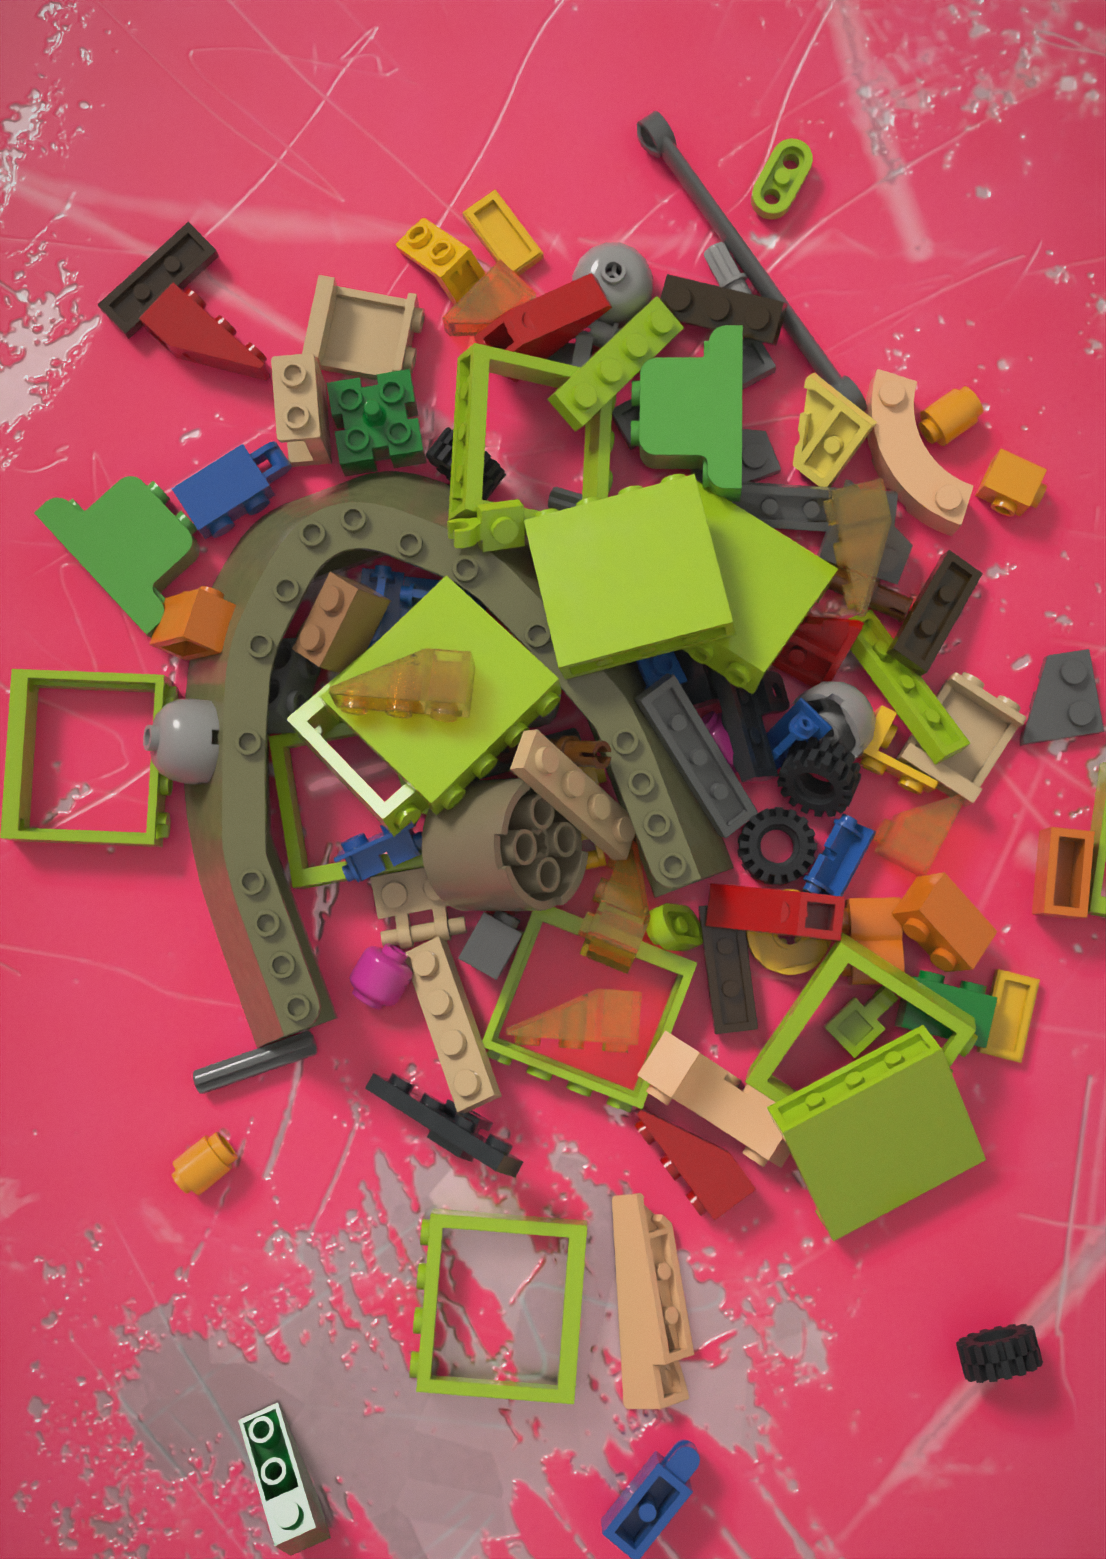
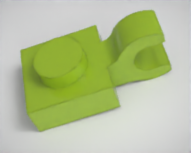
(495, 527)
(857, 1024)

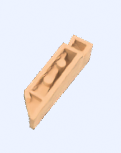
(650, 1306)

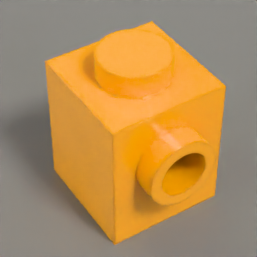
(1012, 484)

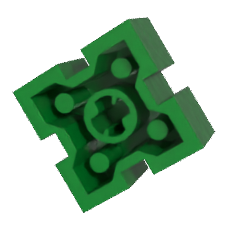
(376, 422)

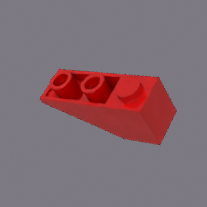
(547, 321)
(193, 335)
(775, 912)
(706, 1167)

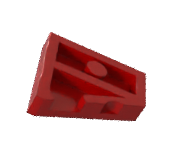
(818, 648)

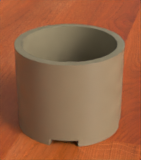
(502, 850)

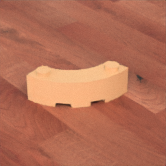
(904, 461)
(713, 1093)

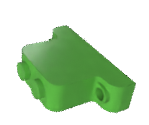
(694, 412)
(127, 544)

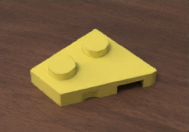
(829, 432)

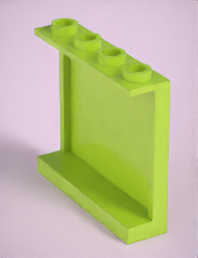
(629, 576)
(767, 586)
(506, 697)
(878, 1132)

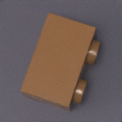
(340, 623)

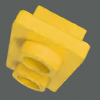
(443, 257)
(879, 762)

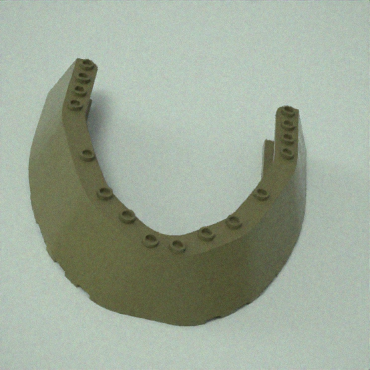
(231, 813)

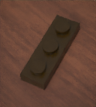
(174, 262)
(718, 306)
(934, 613)
(728, 978)

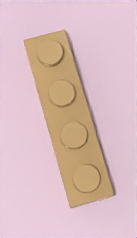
(573, 794)
(452, 1025)

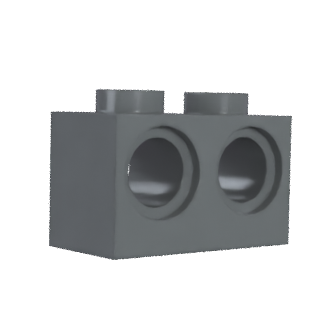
(290, 686)
(492, 943)

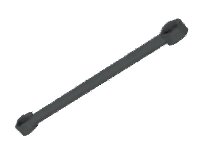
(659, 140)

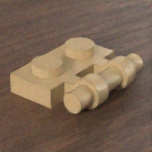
(408, 893)

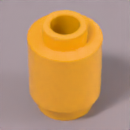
(950, 416)
(204, 1163)

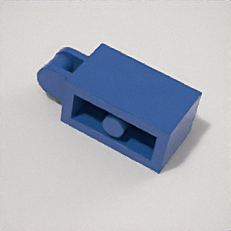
(231, 488)
(651, 1499)

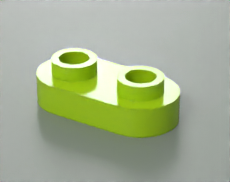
(779, 180)
(674, 927)

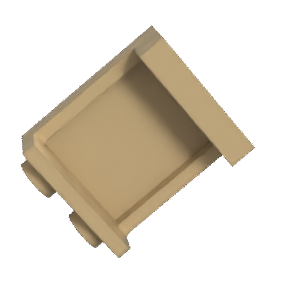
(362, 330)
(301, 409)
(986, 724)

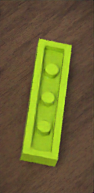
(615, 364)
(907, 693)

